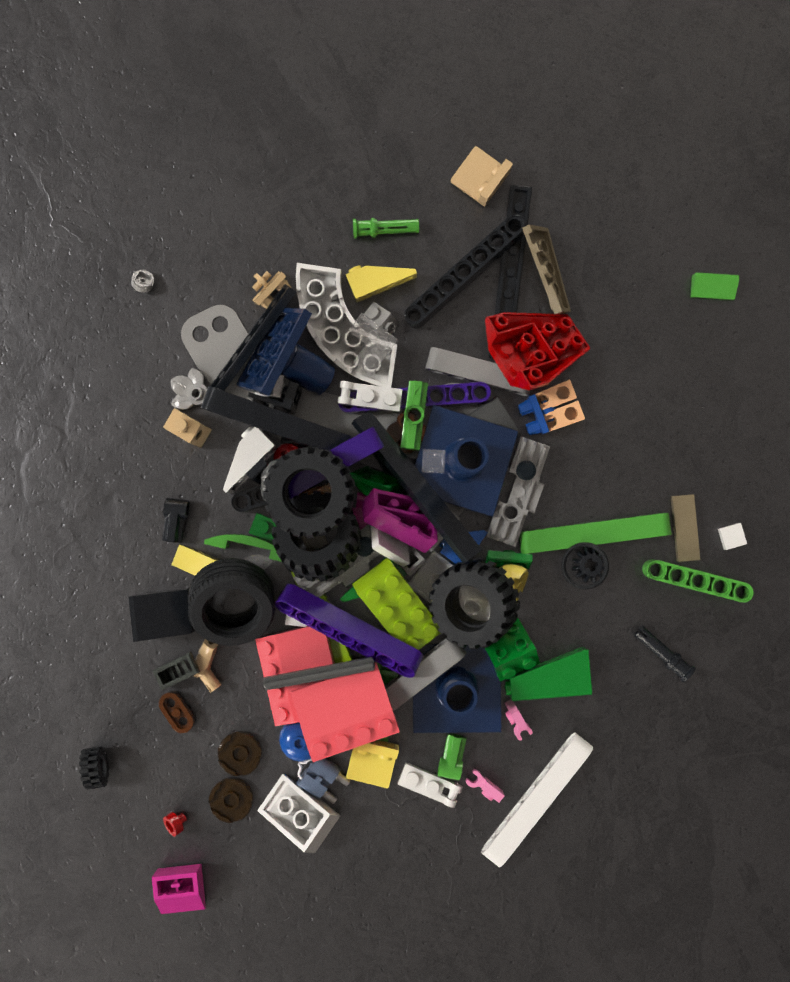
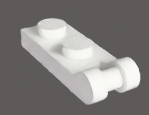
(371, 396)
(429, 784)

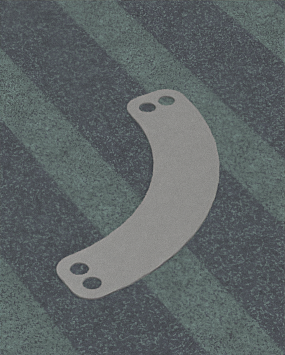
(320, 409)

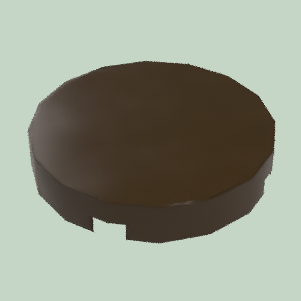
(239, 753)
(231, 799)

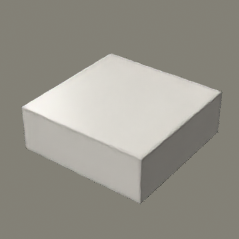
(732, 536)

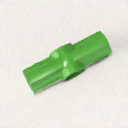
(413, 429)

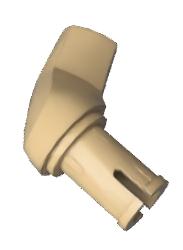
(204, 660)

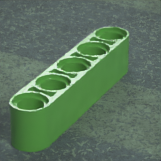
(707, 580)

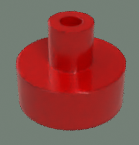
(174, 823)

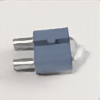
(318, 777)

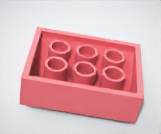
(291, 652)
(344, 713)

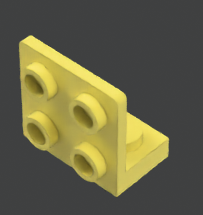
(373, 763)

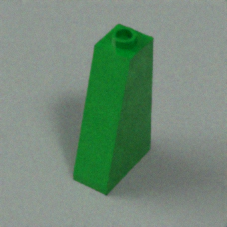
(555, 677)

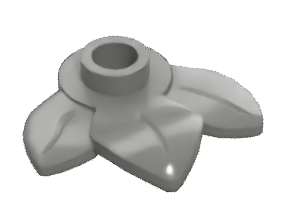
(186, 389)

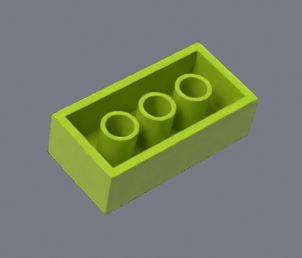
(396, 605)

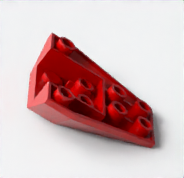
(533, 346)

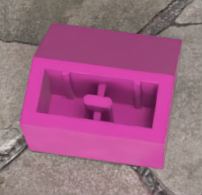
(179, 889)

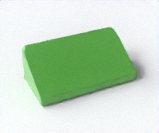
(714, 286)

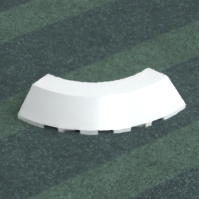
(321, 294)

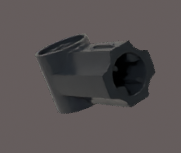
(175, 514)

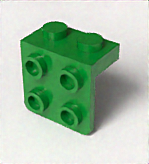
(513, 653)

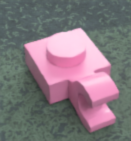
(515, 717)
(489, 789)

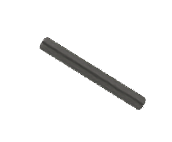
(319, 673)

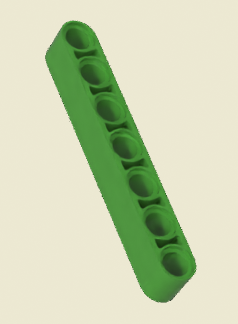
(595, 533)

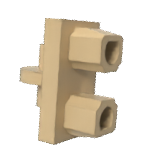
(263, 297)

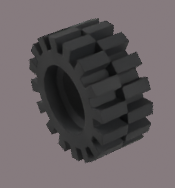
(94, 767)

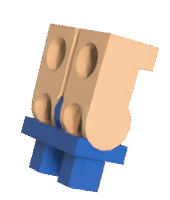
(545, 412)

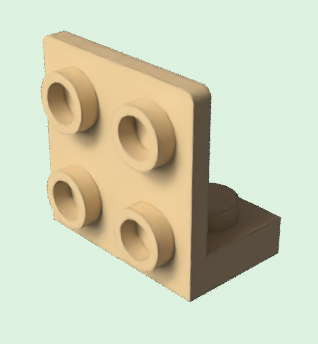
(481, 175)

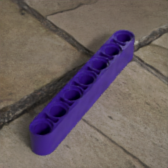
(445, 390)
(349, 630)

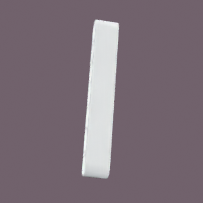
(537, 799)

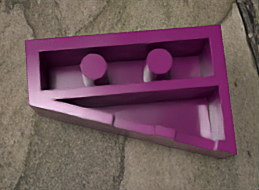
(399, 518)

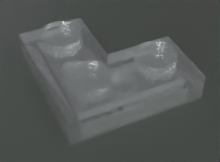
(377, 343)

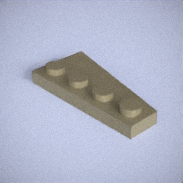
(547, 265)

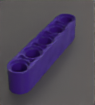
(349, 451)

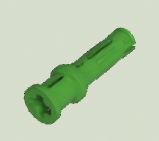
(370, 227)

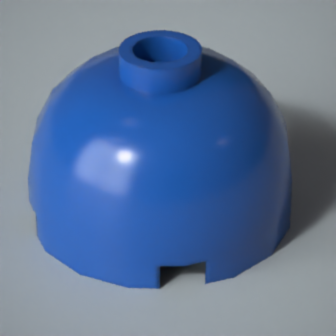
(293, 742)

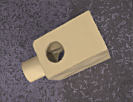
(187, 428)

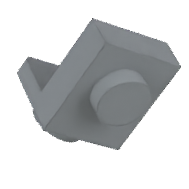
(382, 317)

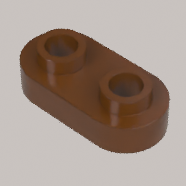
(175, 712)

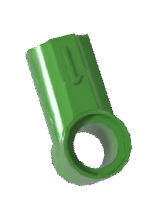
(451, 762)

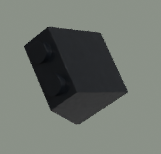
(160, 614)

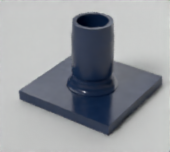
(281, 355)
(474, 459)
(461, 698)

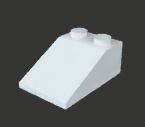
(249, 451)
(298, 814)

